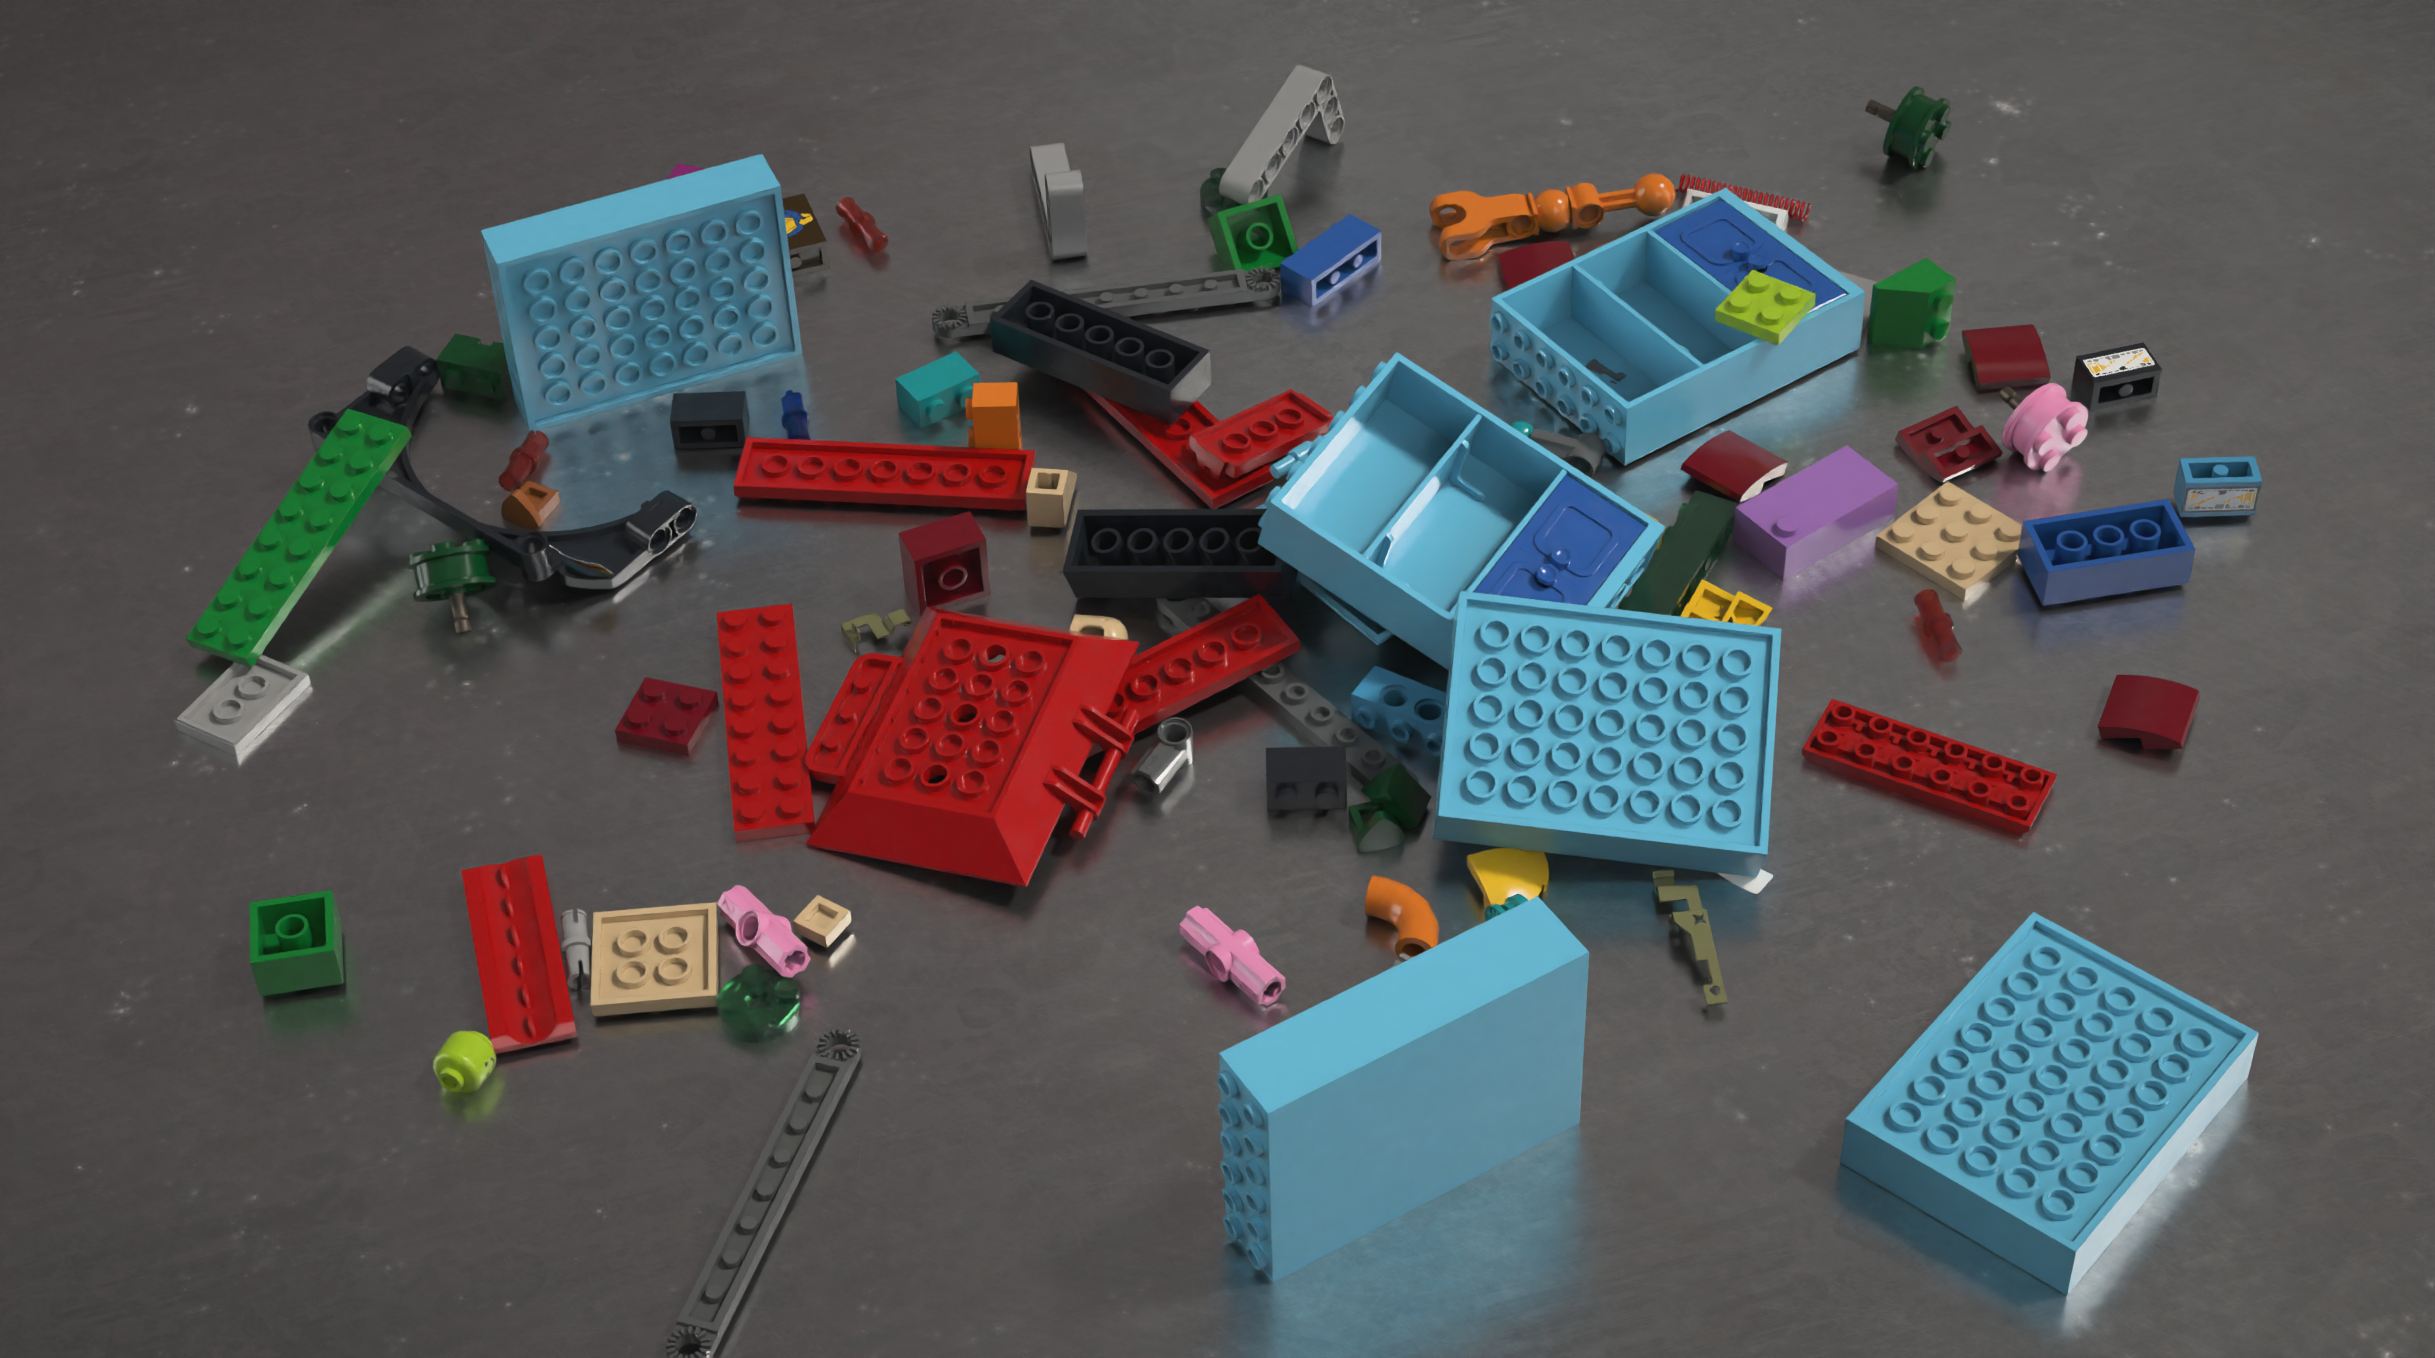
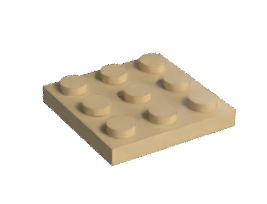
(1953, 540)
(654, 959)

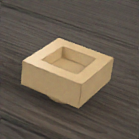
(822, 921)

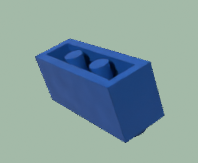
(1330, 260)

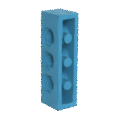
(1400, 709)

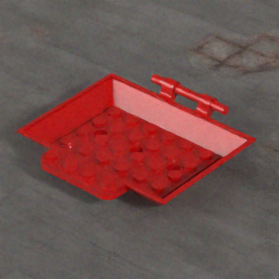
(1003, 769)

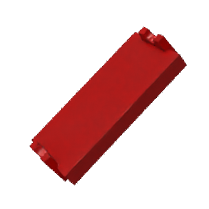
(1259, 434)

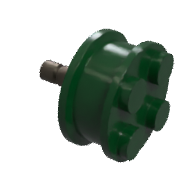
(1914, 126)
(451, 575)

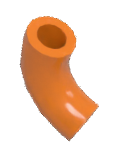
(1406, 911)

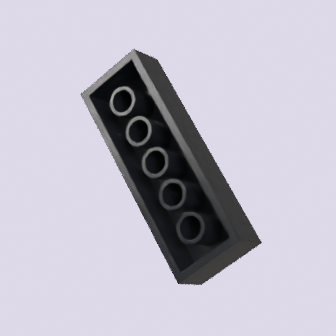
(1101, 351)
(1173, 555)

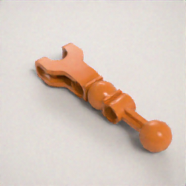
(1512, 217)

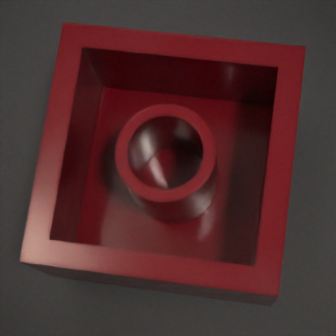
(945, 563)

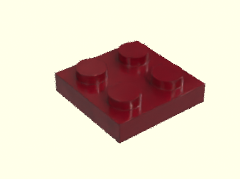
(667, 716)

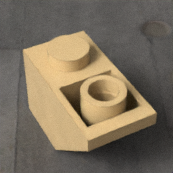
(1049, 497)

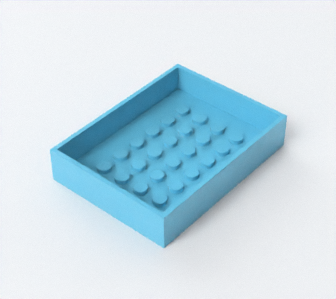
(644, 292)
(1608, 734)
(2048, 1101)

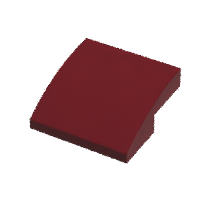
(1533, 260)
(2006, 356)
(1947, 445)
(1734, 465)
(2149, 710)

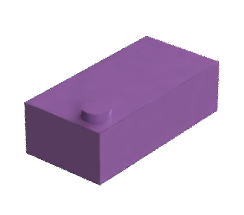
(1815, 512)

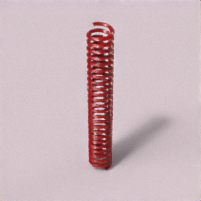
(1750, 194)

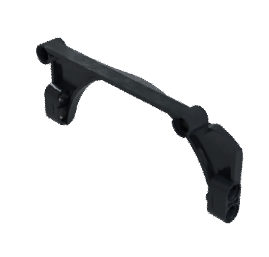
(621, 546)

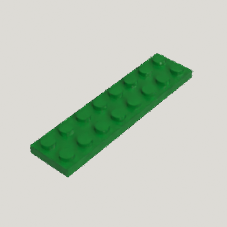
(298, 538)

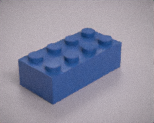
(2106, 552)

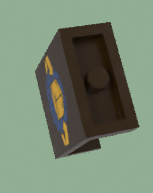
(805, 238)

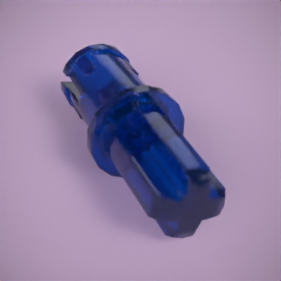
(795, 418)

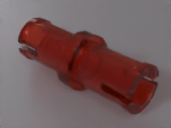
(862, 225)
(523, 461)
(1937, 625)

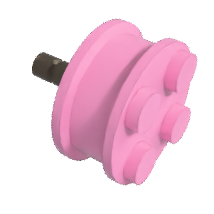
(2043, 425)

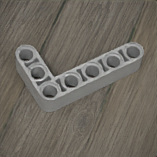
(1301, 107)
(1060, 200)

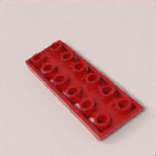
(1928, 767)
(518, 954)

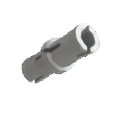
(576, 948)

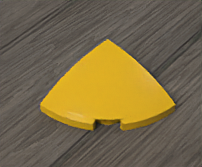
(1718, 605)
(1509, 872)

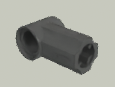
(1580, 452)
(1165, 757)

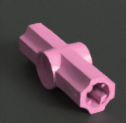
(763, 931)
(1232, 956)

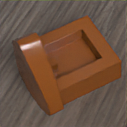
(529, 505)

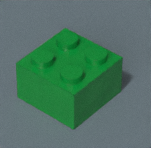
(296, 943)

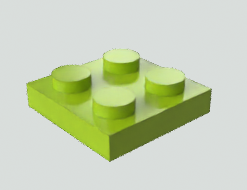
(1765, 307)

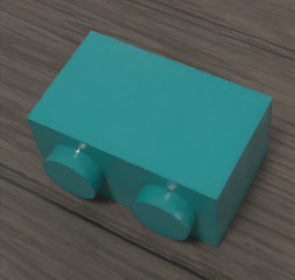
(936, 389)

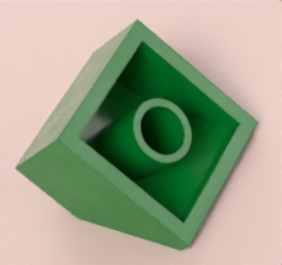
(1253, 234)
(1912, 307)

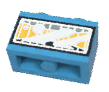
(2217, 486)

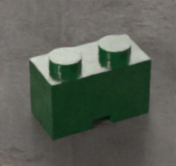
(474, 367)

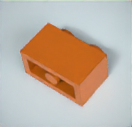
(994, 416)

